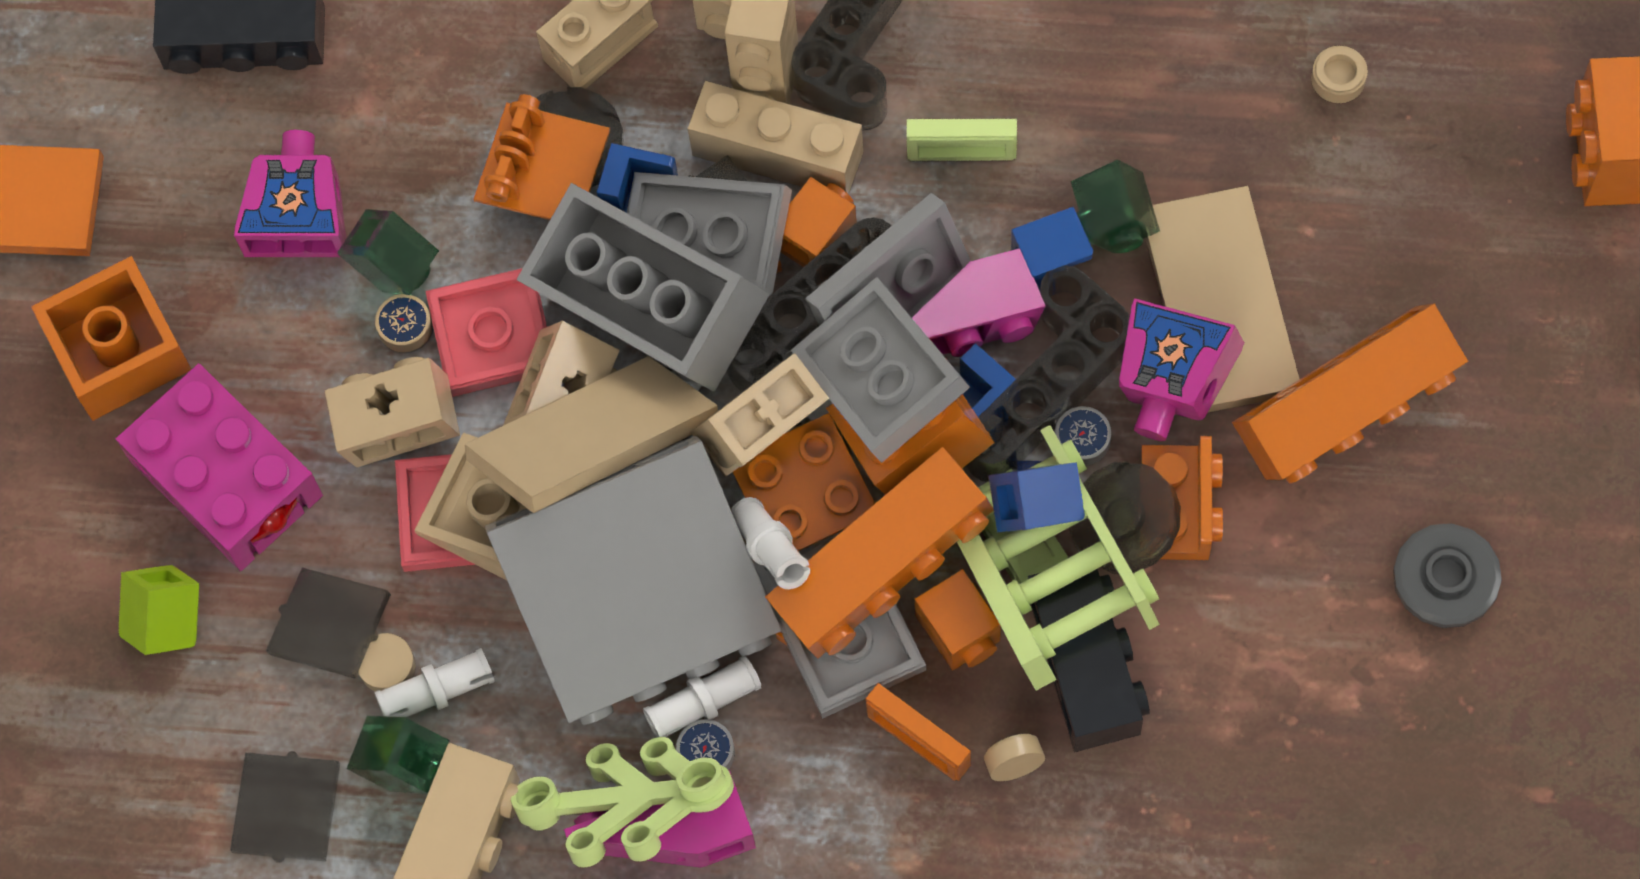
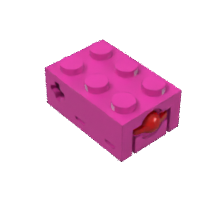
(219, 467)

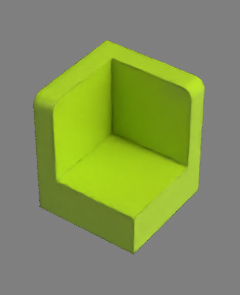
(158, 609)

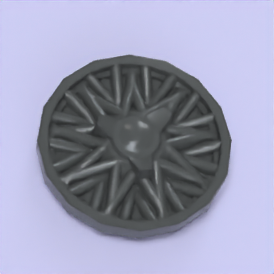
(1447, 575)

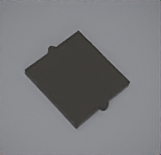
(328, 622)
(285, 807)

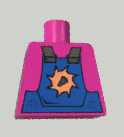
(291, 203)
(1174, 364)

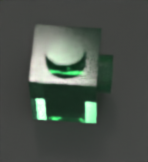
(1115, 207)
(388, 252)
(397, 754)

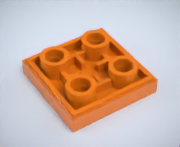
(48, 199)

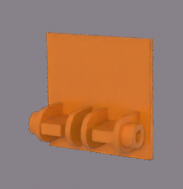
(538, 159)
(807, 482)

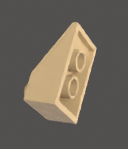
(462, 508)

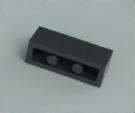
(238, 34)
(1092, 670)

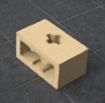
(560, 356)
(392, 411)

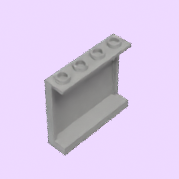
(634, 582)

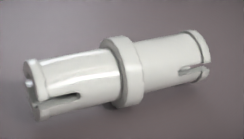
(770, 543)
(435, 686)
(702, 698)

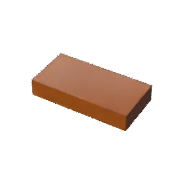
(918, 732)

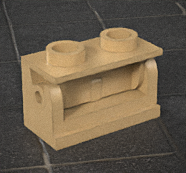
(593, 37)
(760, 415)

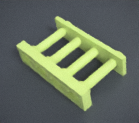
(1013, 600)

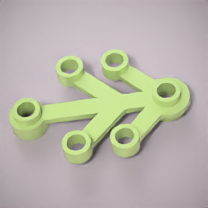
(696, 787)

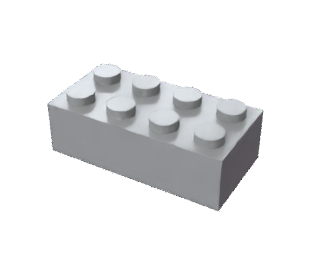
(643, 287)

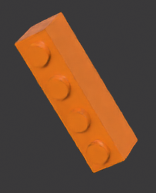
(1350, 393)
(882, 553)

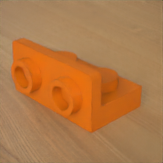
(1193, 475)

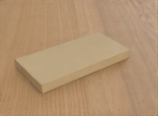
(1217, 267)
(590, 434)

